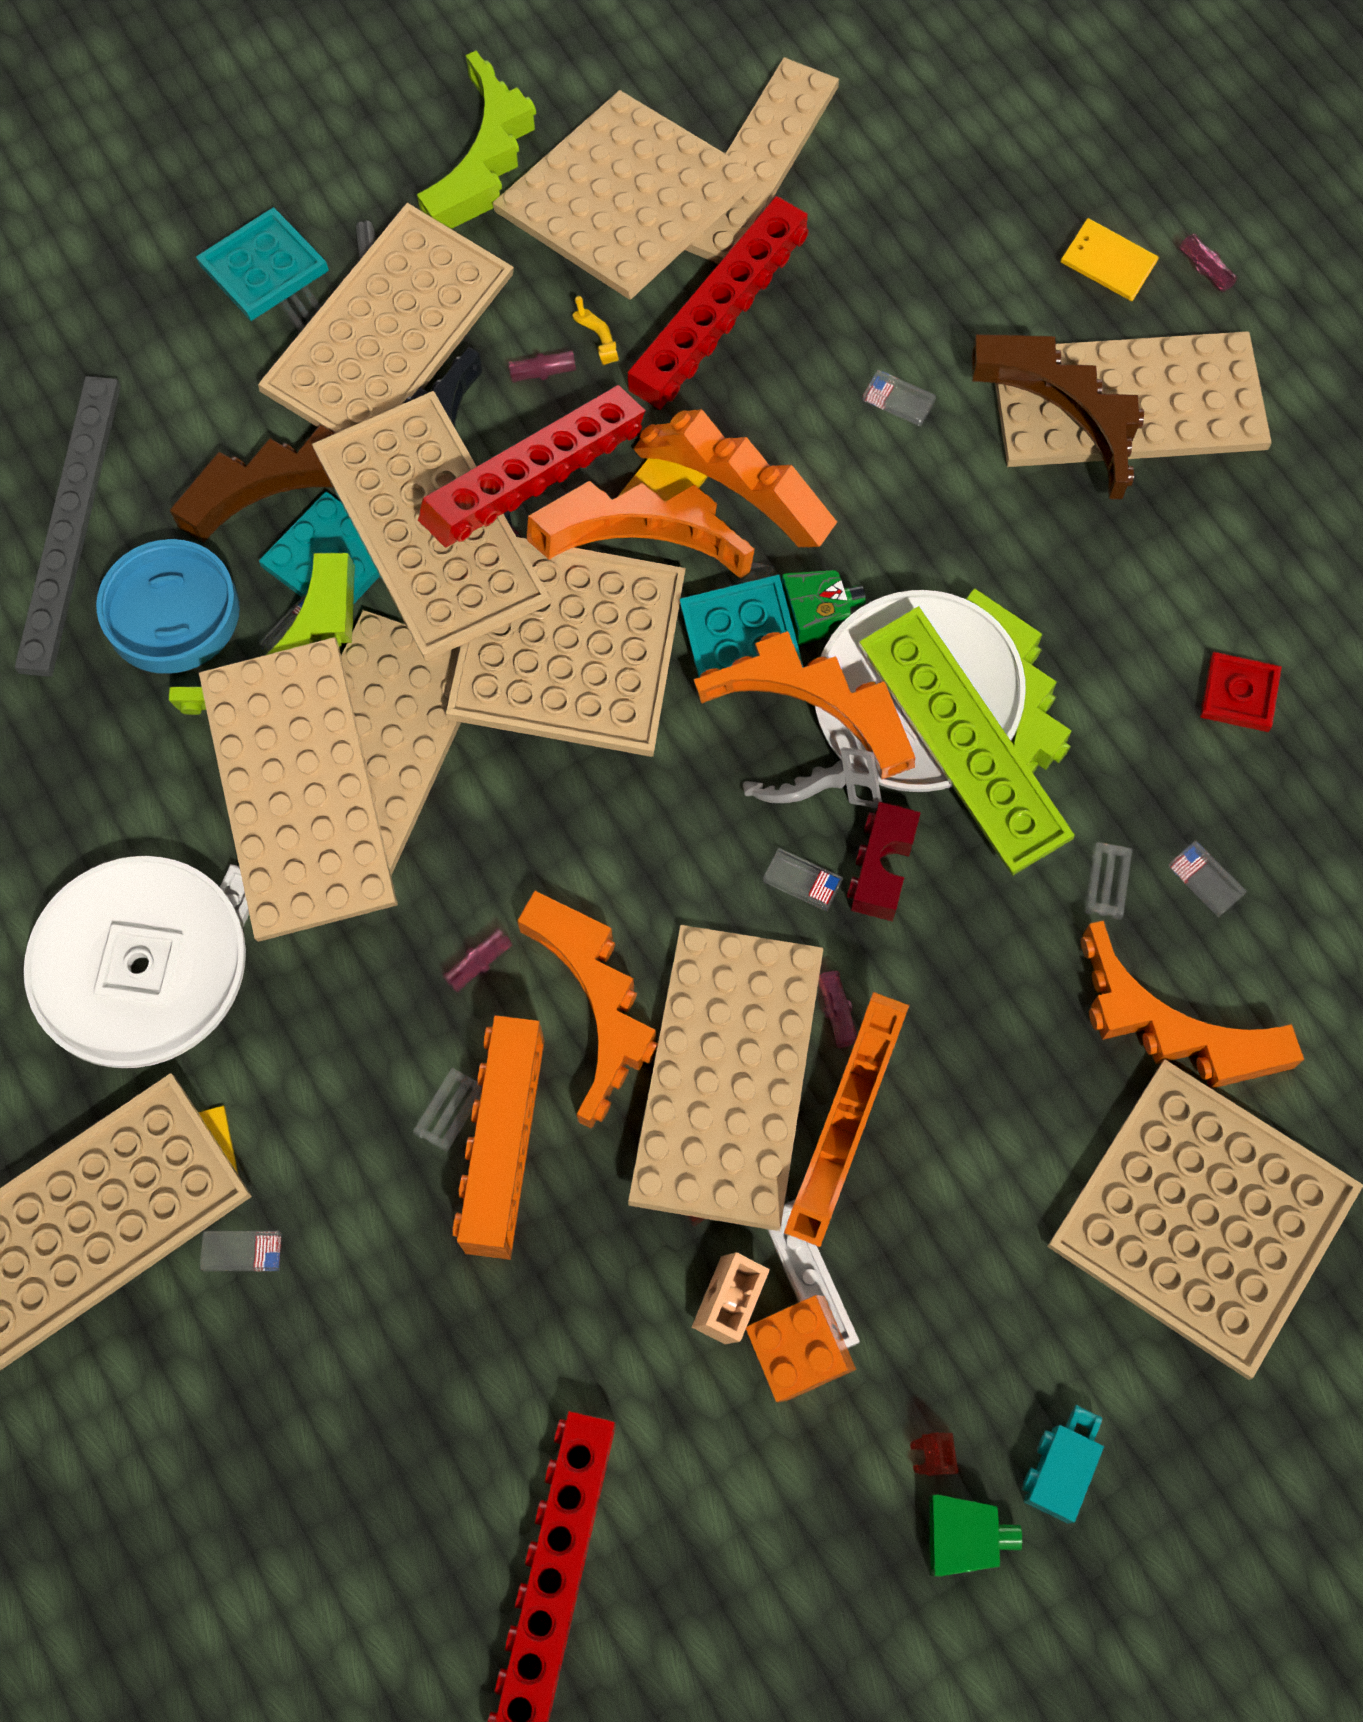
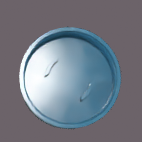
(168, 606)

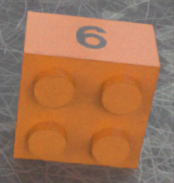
(800, 1348)

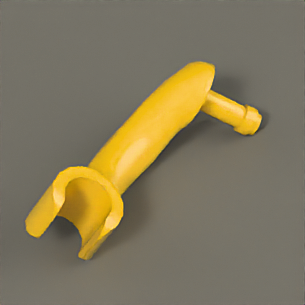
(586, 318)

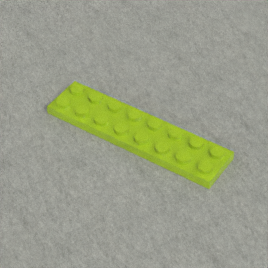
(966, 741)

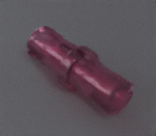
(1208, 262)
(542, 366)
(477, 960)
(838, 1009)

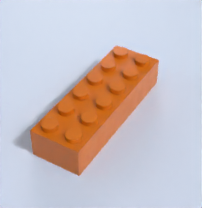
(501, 1138)

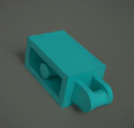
(1065, 1467)

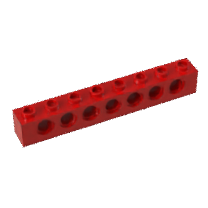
(718, 303)
(530, 466)
(598, 1437)

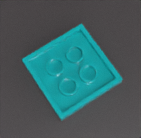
(262, 264)
(320, 530)
(732, 619)

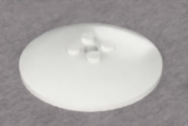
(972, 638)
(94, 932)

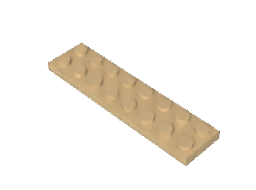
(769, 146)

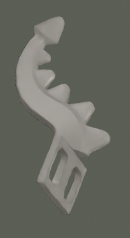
(821, 779)

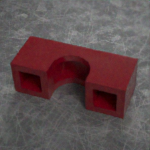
(891, 832)

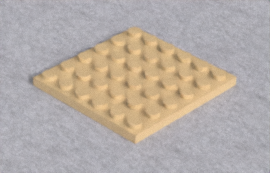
(625, 193)
(585, 663)
(1206, 1218)

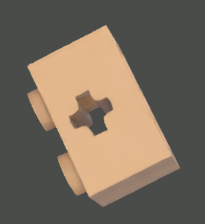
(730, 1298)

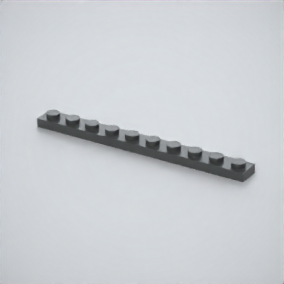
(68, 527)

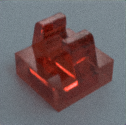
(939, 1454)

